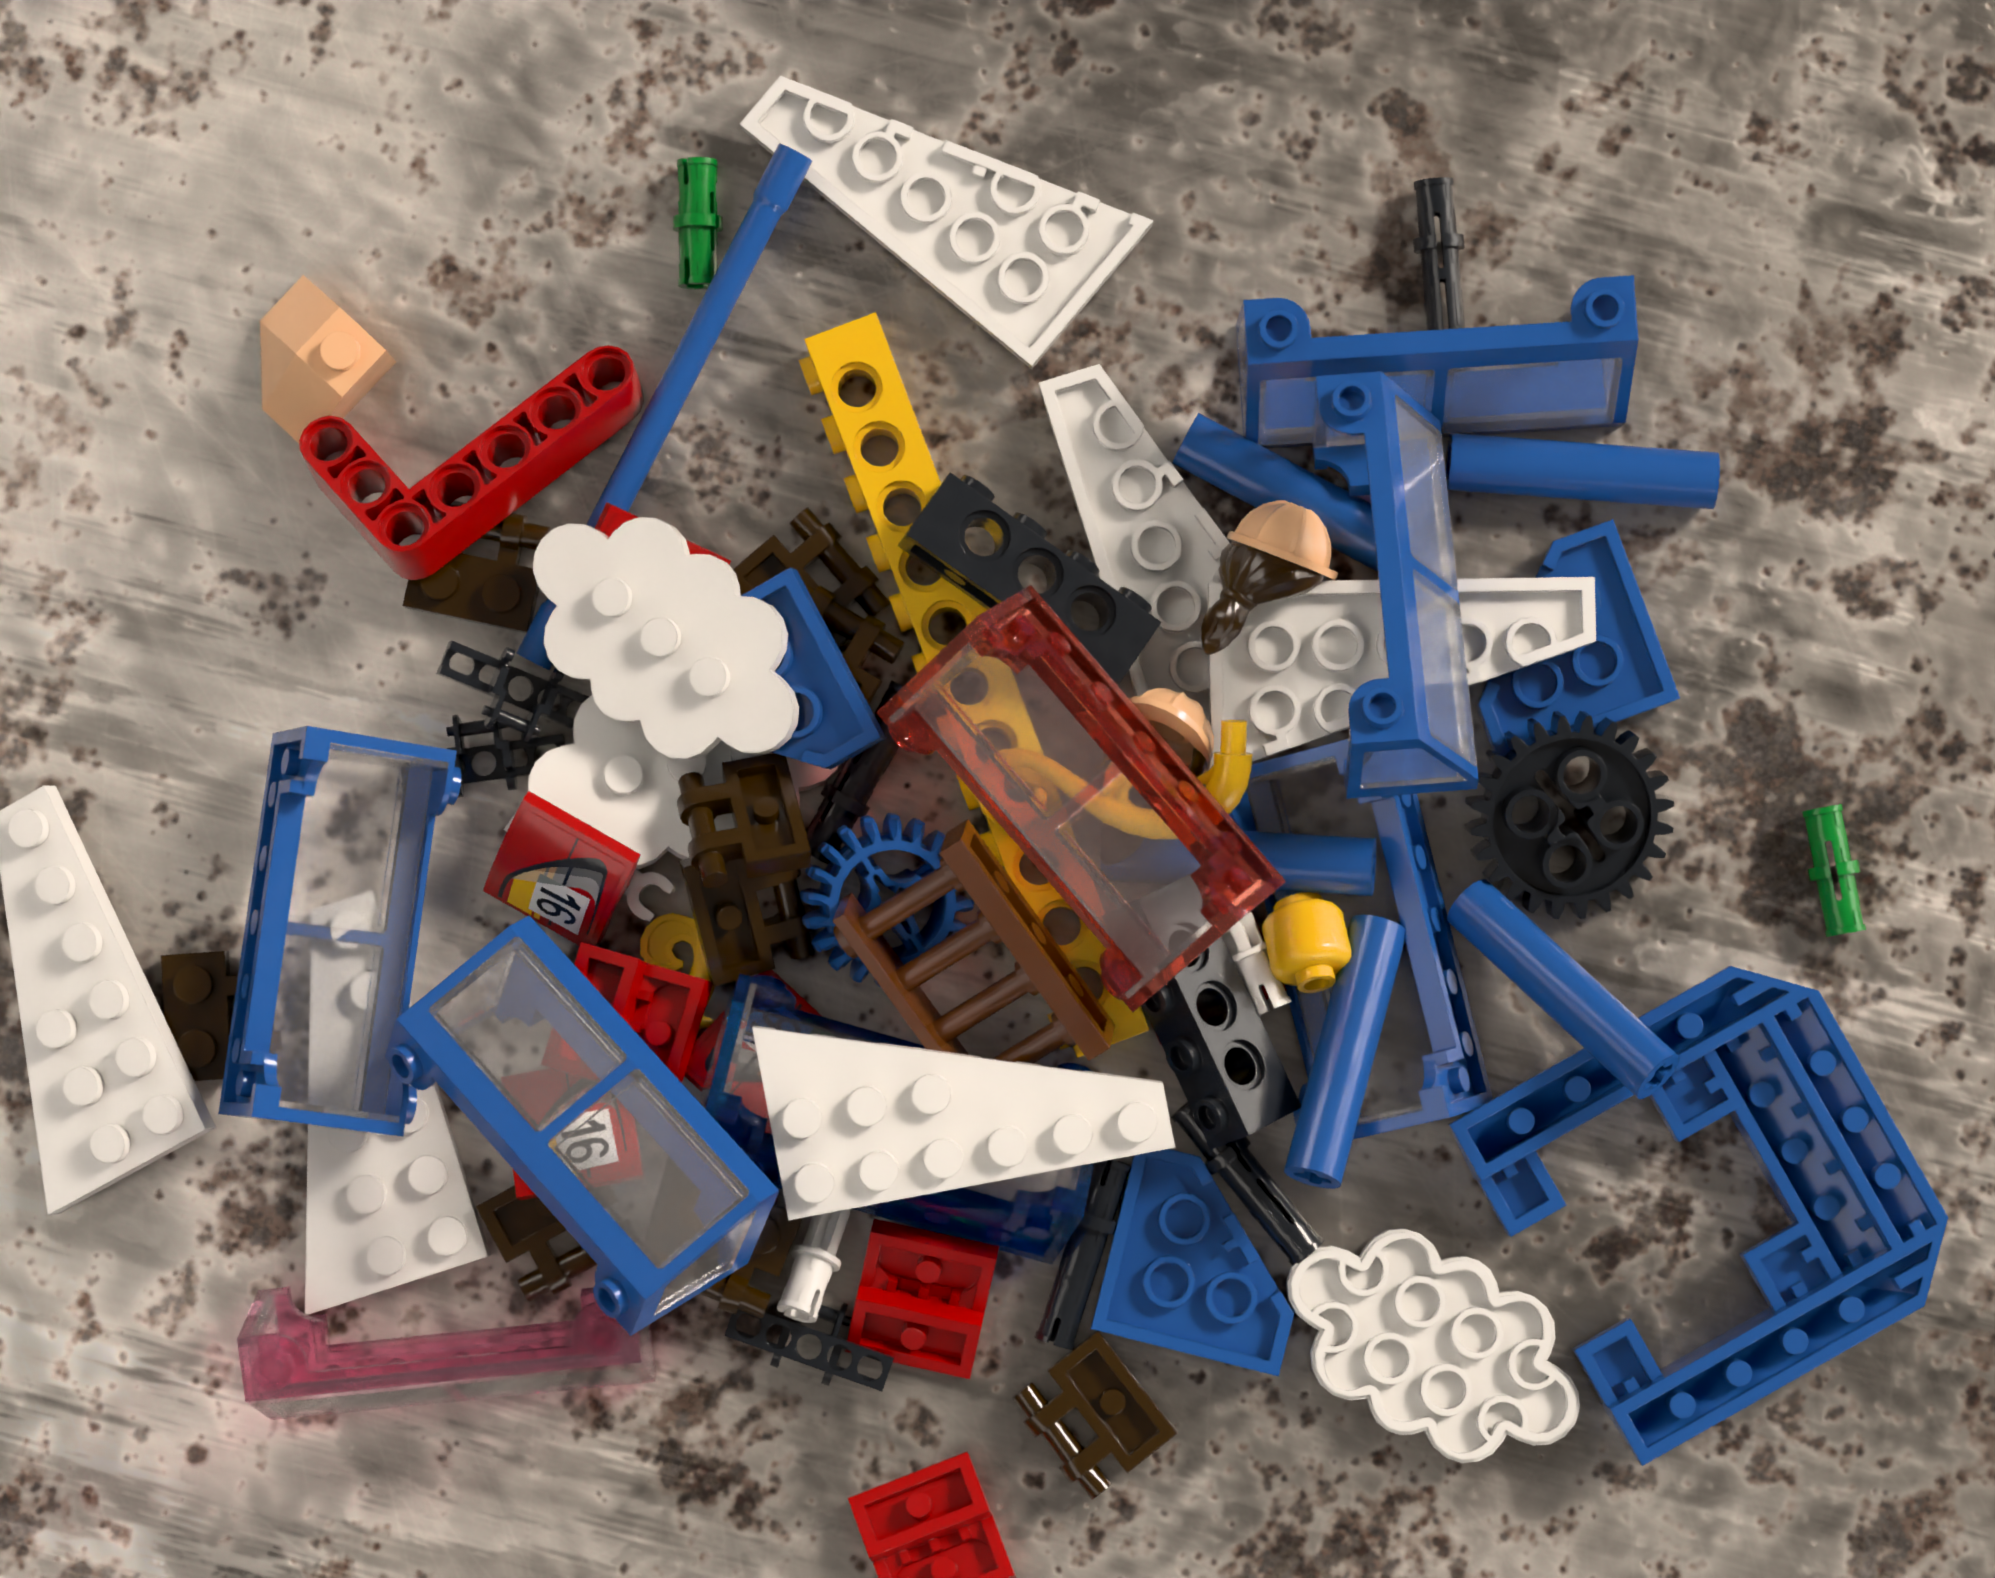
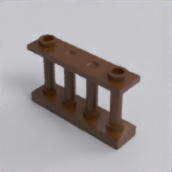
(1001, 918)

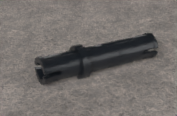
(1437, 200)
(852, 788)
(1255, 1190)
(1083, 1256)

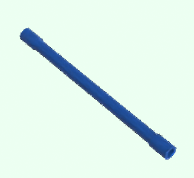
(769, 203)

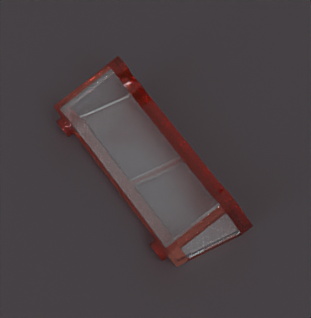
(1085, 791)

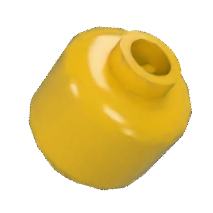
(1306, 941)

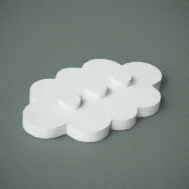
(665, 638)
(631, 789)
(1433, 1345)

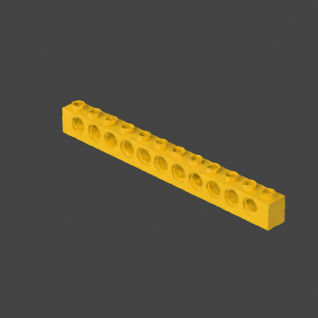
(863, 351)

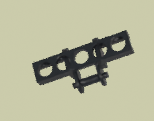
(499, 691)
(501, 750)
(828, 1341)

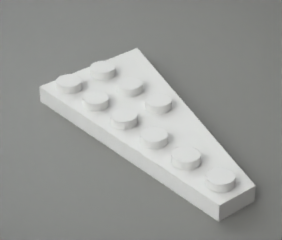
(972, 227)
(1138, 525)
(1310, 652)
(95, 1042)
(908, 1122)
(386, 1208)

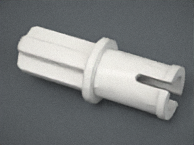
(1253, 965)
(813, 1266)

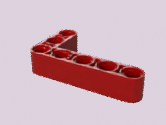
(474, 468)

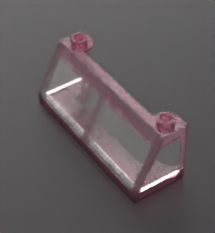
(297, 1373)

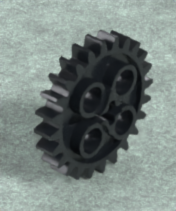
(1612, 781)

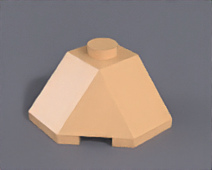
(315, 359)

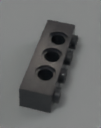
(940, 544)
(1220, 1049)

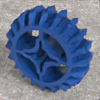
(858, 854)

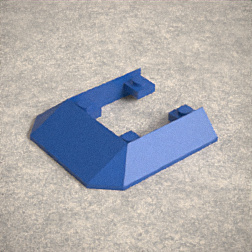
(1854, 1195)

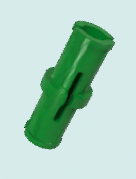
(697, 222)
(1828, 825)

